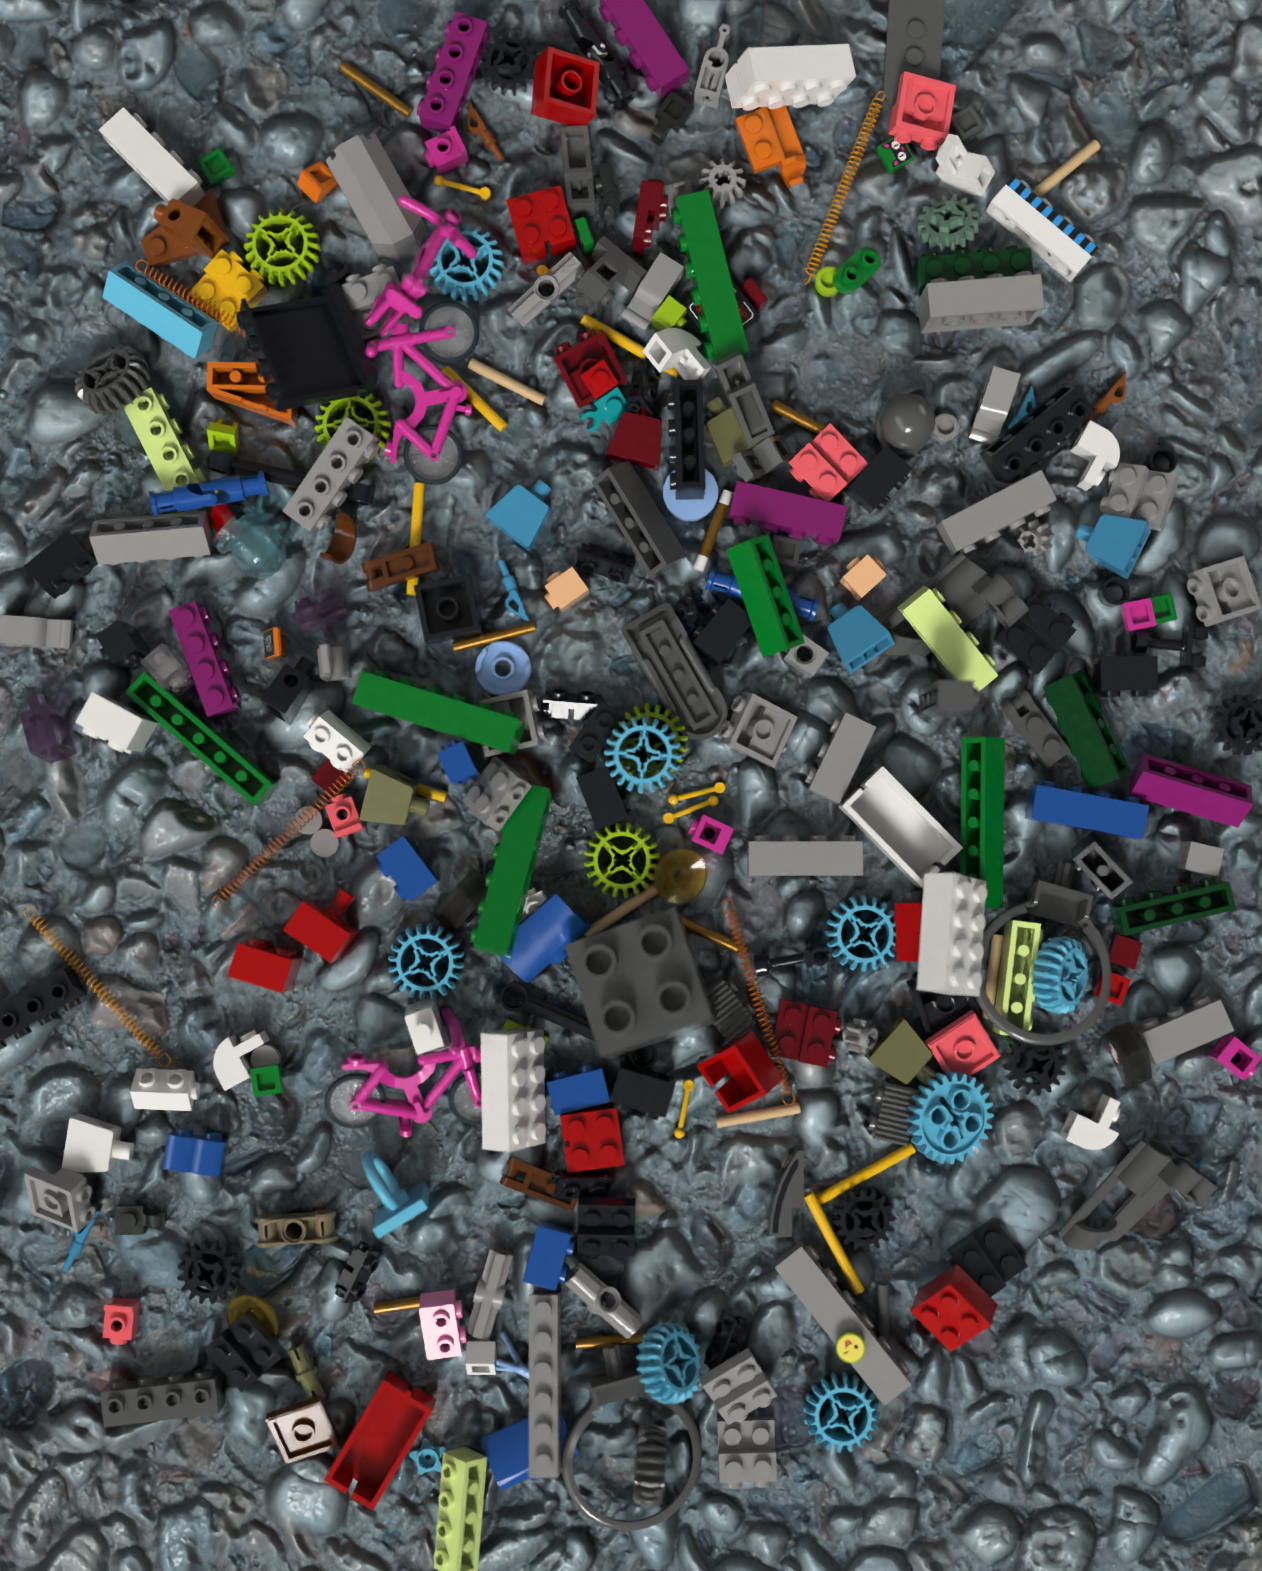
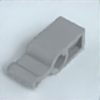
(713, 75)
(653, 291)
(994, 404)
(35, 632)
(333, 663)

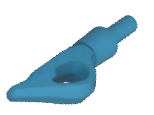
(1022, 410)
(513, 594)
(78, 1243)

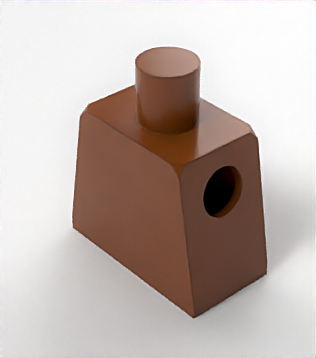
(185, 222)

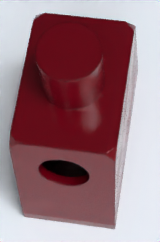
(637, 440)

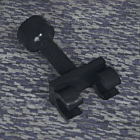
(1141, 641)
(764, 964)

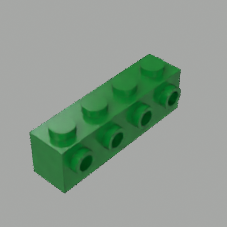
(763, 597)

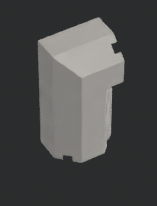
(373, 194)

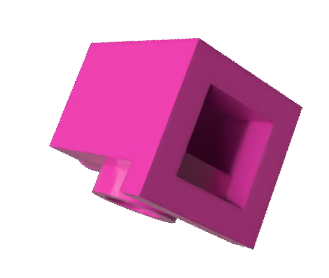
(449, 159)
(721, 833)
(1246, 1059)

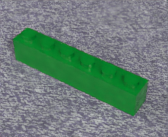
(709, 274)
(439, 712)
(202, 739)
(983, 814)
(511, 874)

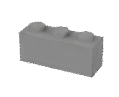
(839, 757)
(1185, 1028)

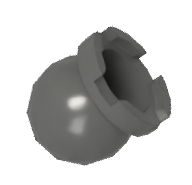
(905, 424)

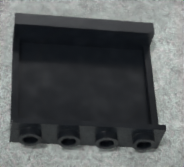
(308, 350)

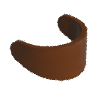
(343, 540)

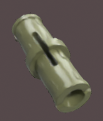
(306, 1371)

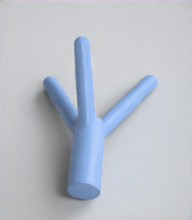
(518, 1367)

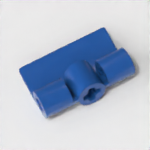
(544, 936)
(509, 1452)

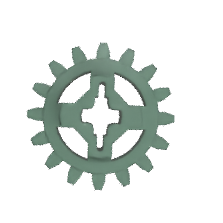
(948, 223)

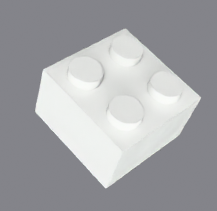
(115, 722)

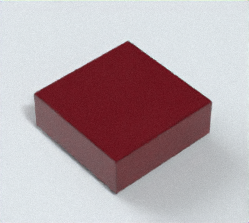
(754, 295)
(327, 775)
(1124, 951)

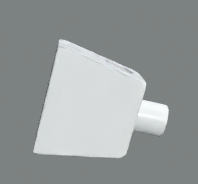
(426, 1027)
(94, 1145)

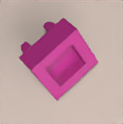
(1138, 615)

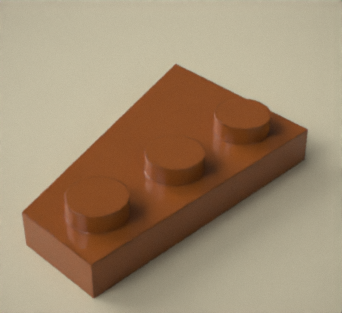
(163, 249)

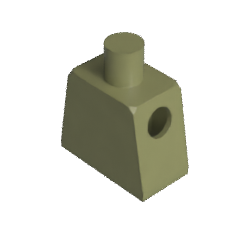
(725, 433)
(391, 797)
(902, 1054)

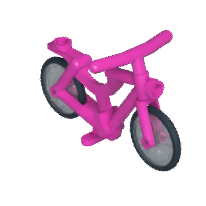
(448, 335)
(360, 1098)

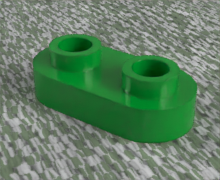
(858, 269)

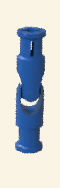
(203, 494)
(728, 584)

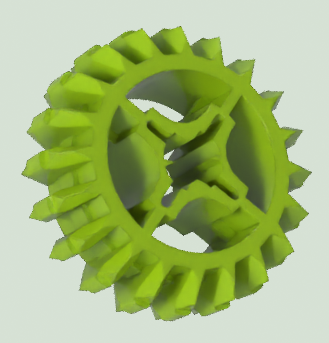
(293, 229)
(350, 404)
(630, 743)
(603, 876)

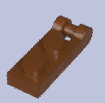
(401, 566)
(536, 1183)

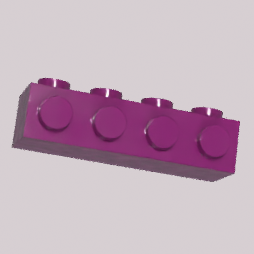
(647, 44)
(454, 73)
(788, 513)
(205, 659)
(1190, 790)

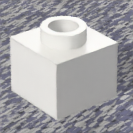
(481, 1357)

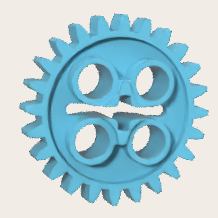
(931, 1130)

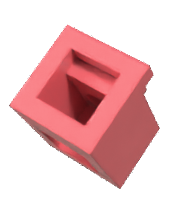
(351, 823)
(127, 1313)

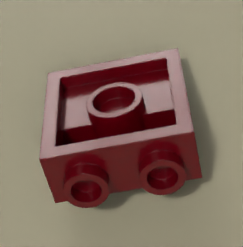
(650, 212)
(576, 358)
(805, 1032)

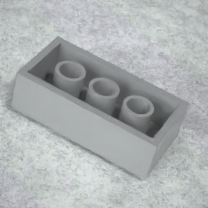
(980, 302)

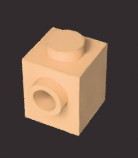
(863, 575)
(565, 589)

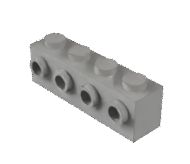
(332, 475)
(996, 513)
(151, 538)
(804, 858)

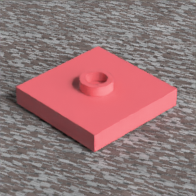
(963, 1046)

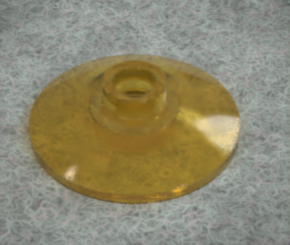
(688, 883)
(258, 1306)

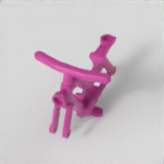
(403, 296)

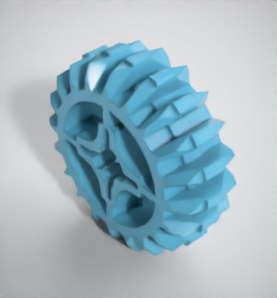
(478, 284)
(641, 778)
(852, 941)
(419, 950)
(1060, 974)
(669, 1363)
(833, 1419)

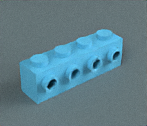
(160, 309)

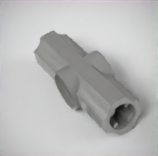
(533, 303)
(590, 1290)
(489, 1293)

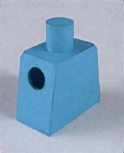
(522, 513)
(1115, 542)
(857, 636)

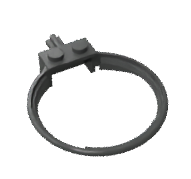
(1067, 907)
(611, 1387)

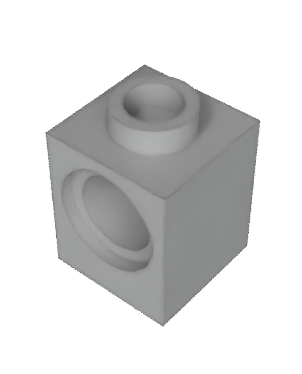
(810, 667)
(1201, 858)

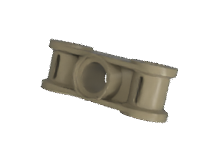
(316, 1228)

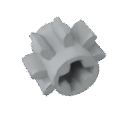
(1036, 537)
(860, 1035)

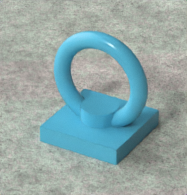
(397, 1203)

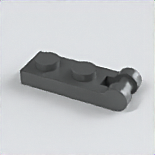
(1035, 729)

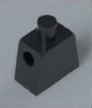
(287, 701)

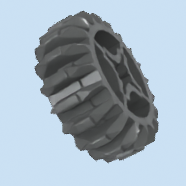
(112, 380)
(650, 1465)

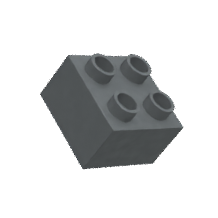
(640, 983)

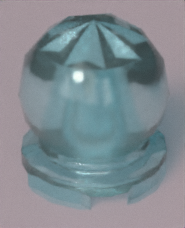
(254, 546)

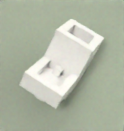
(962, 169)
(678, 350)
(1098, 448)
(231, 1060)
(1093, 1132)

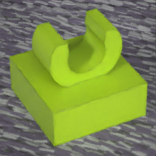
(223, 437)

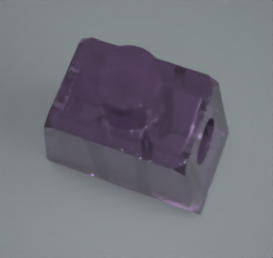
(46, 731)

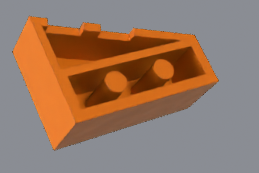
(241, 386)

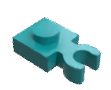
(608, 408)

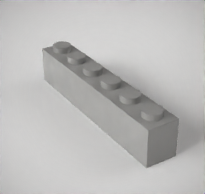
(837, 1314)
(545, 1385)

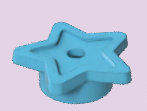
(426, 1465)

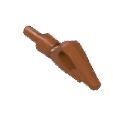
(486, 135)
(1109, 397)

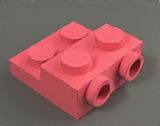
(922, 111)
(827, 464)

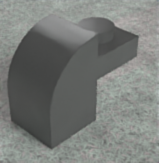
(762, 459)

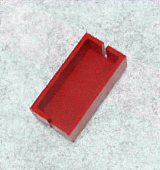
(380, 1439)

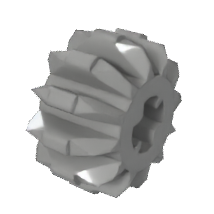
(720, 173)

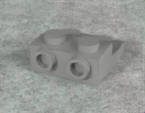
(360, 296)
(1140, 494)
(1223, 591)
(527, 706)
(757, 728)
(496, 793)
(60, 1197)
(738, 1387)
(747, 1452)

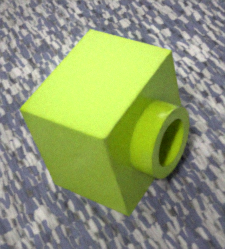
(669, 315)

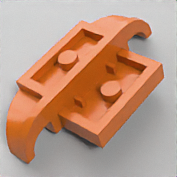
(772, 142)

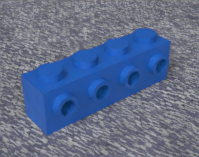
(1087, 811)

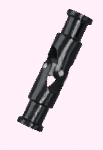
(585, 35)

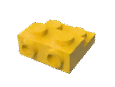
(226, 285)

